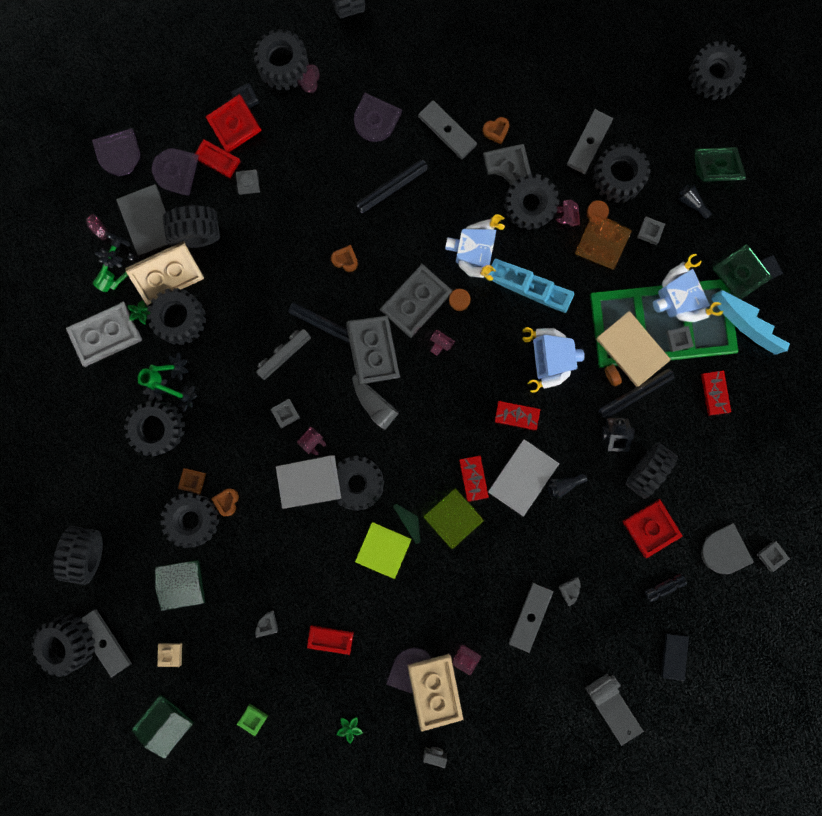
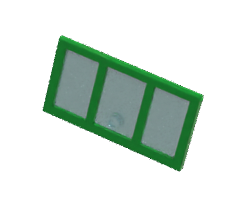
(709, 336)

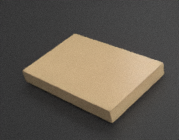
(163, 271)
(633, 349)
(435, 692)

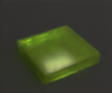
(453, 518)

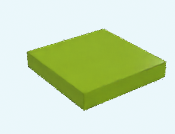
(383, 550)

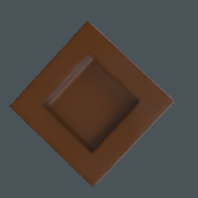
(192, 481)

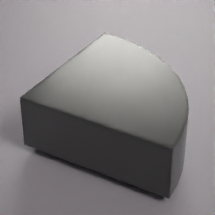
(570, 590)
(267, 625)

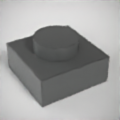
(247, 182)
(651, 230)
(679, 339)
(285, 413)
(773, 556)
(435, 756)

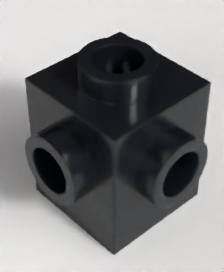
(618, 434)

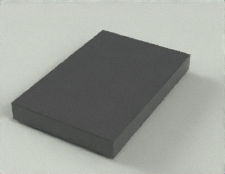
(144, 219)
(416, 300)
(372, 350)

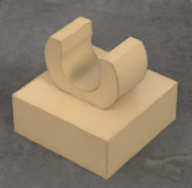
(169, 654)

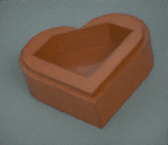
(496, 129)
(345, 258)
(226, 501)

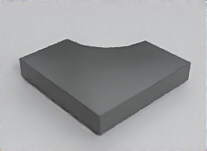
(508, 162)

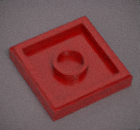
(233, 123)
(652, 528)

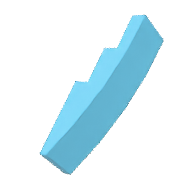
(531, 286)
(746, 320)

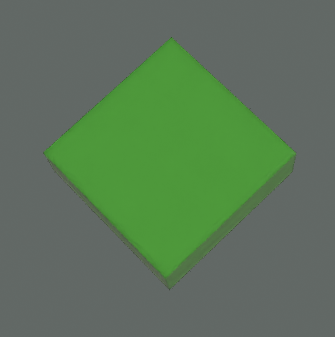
(252, 720)

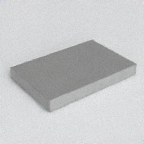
(103, 334)
(523, 477)
(308, 482)

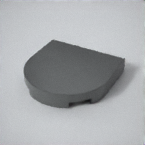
(725, 551)

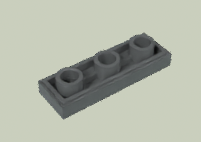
(439, 121)
(594, 133)
(282, 353)
(525, 630)
(112, 654)

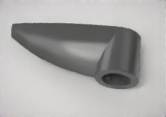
(376, 406)

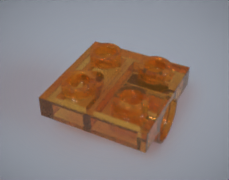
(603, 241)

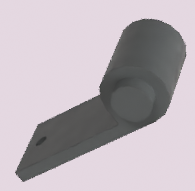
(613, 708)

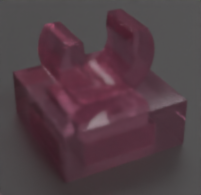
(571, 213)
(441, 341)
(310, 440)
(466, 659)

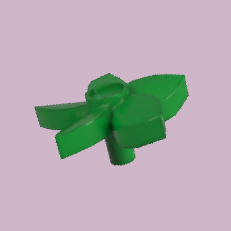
(139, 311)
(349, 729)

